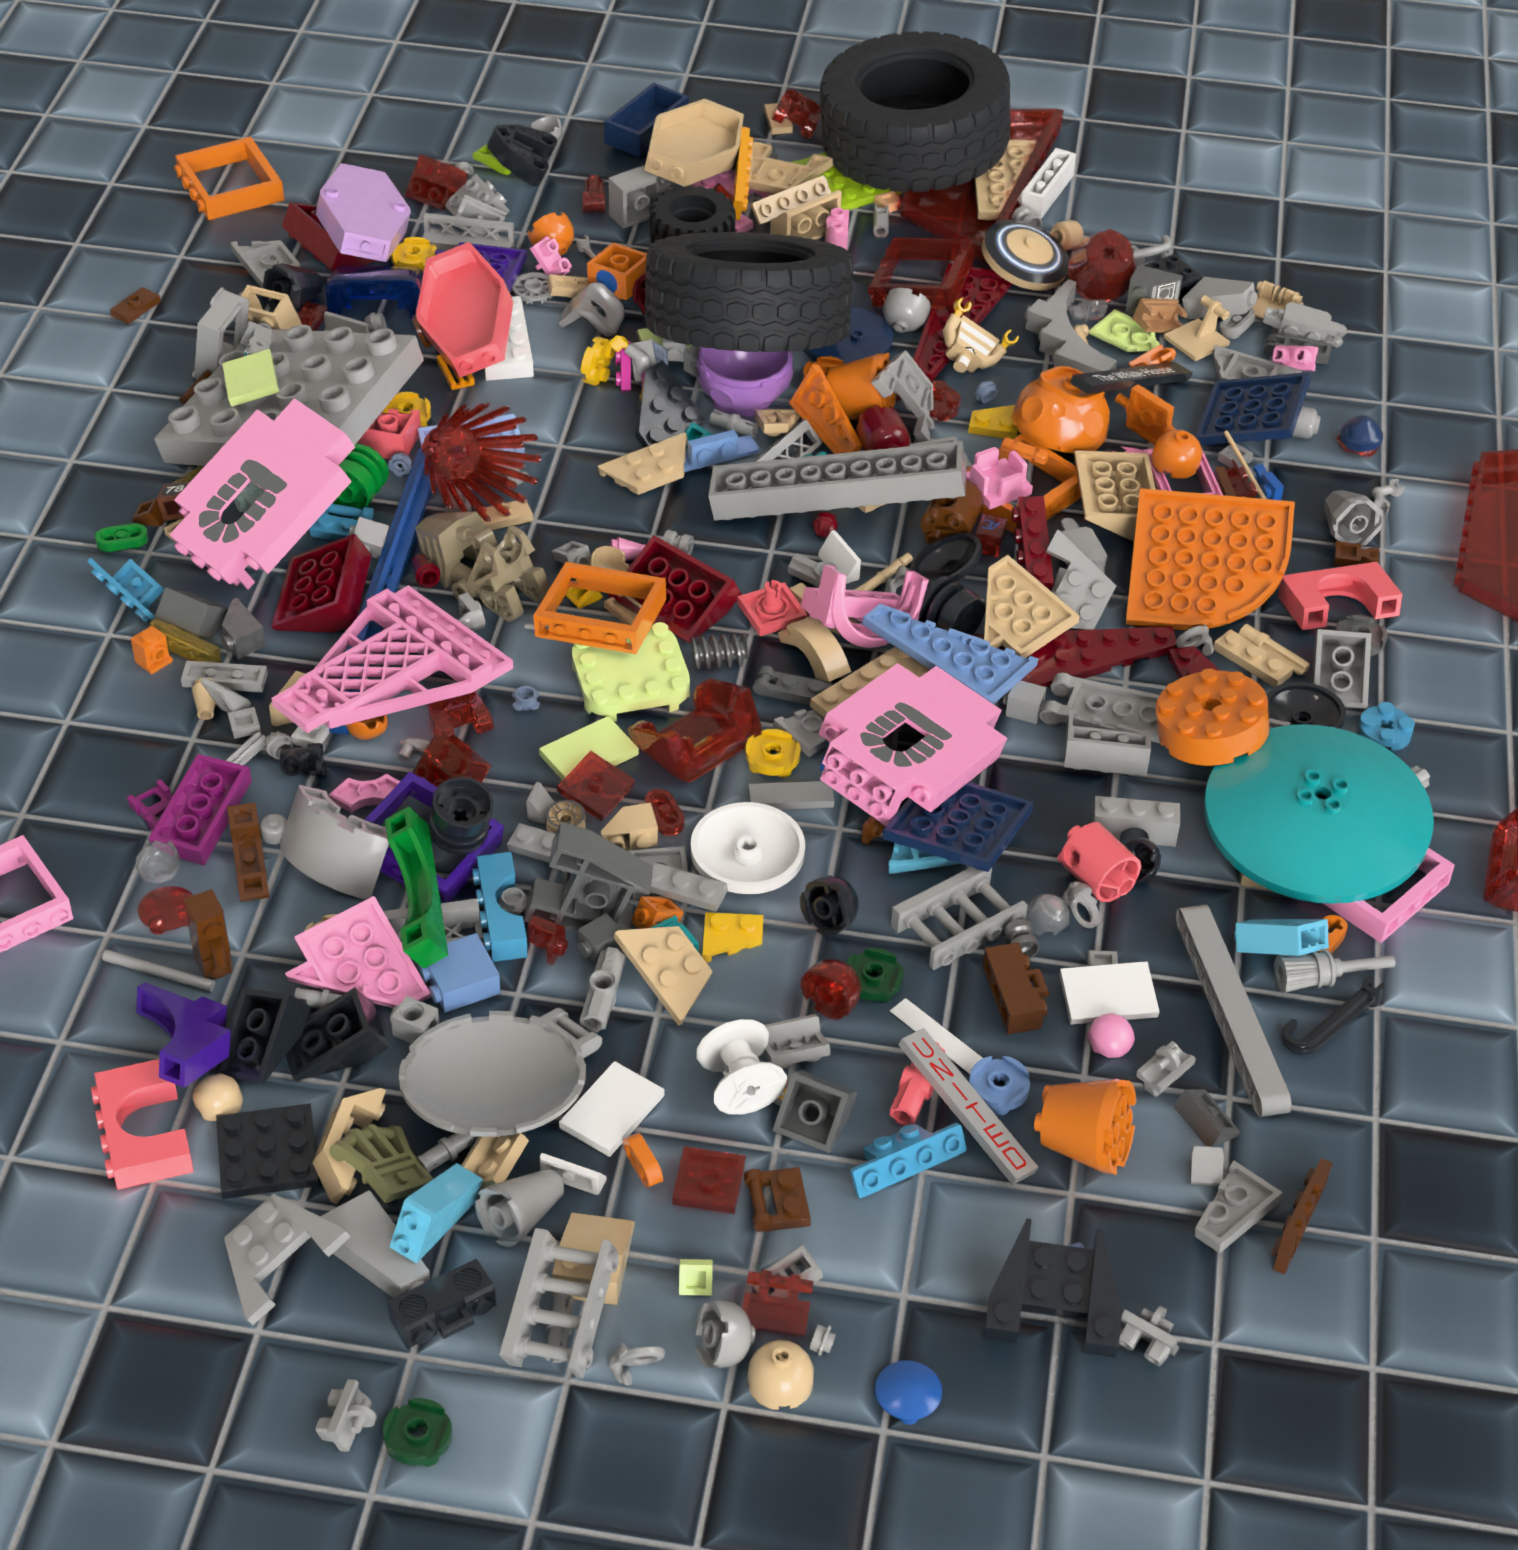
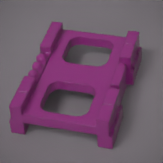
(149, 813)

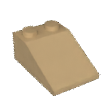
(586, 1234)

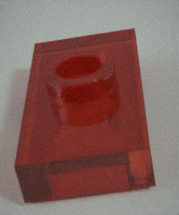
(312, 315)

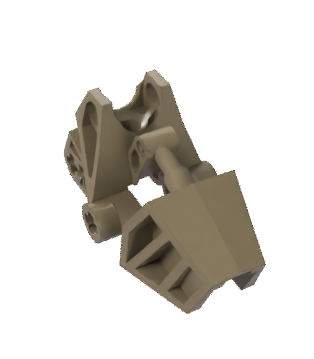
(451, 535)

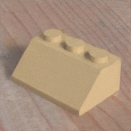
(807, 219)

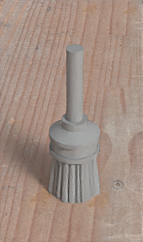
(1320, 969)

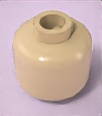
(1068, 233)

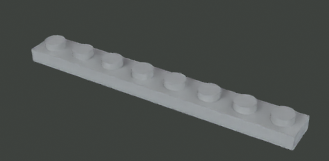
(665, 880)

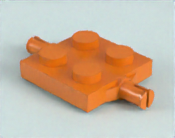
(1146, 413)

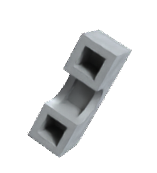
(1157, 818)

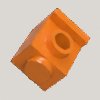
(151, 650)

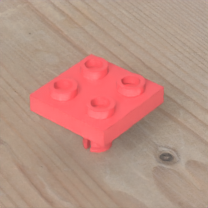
(771, 608)

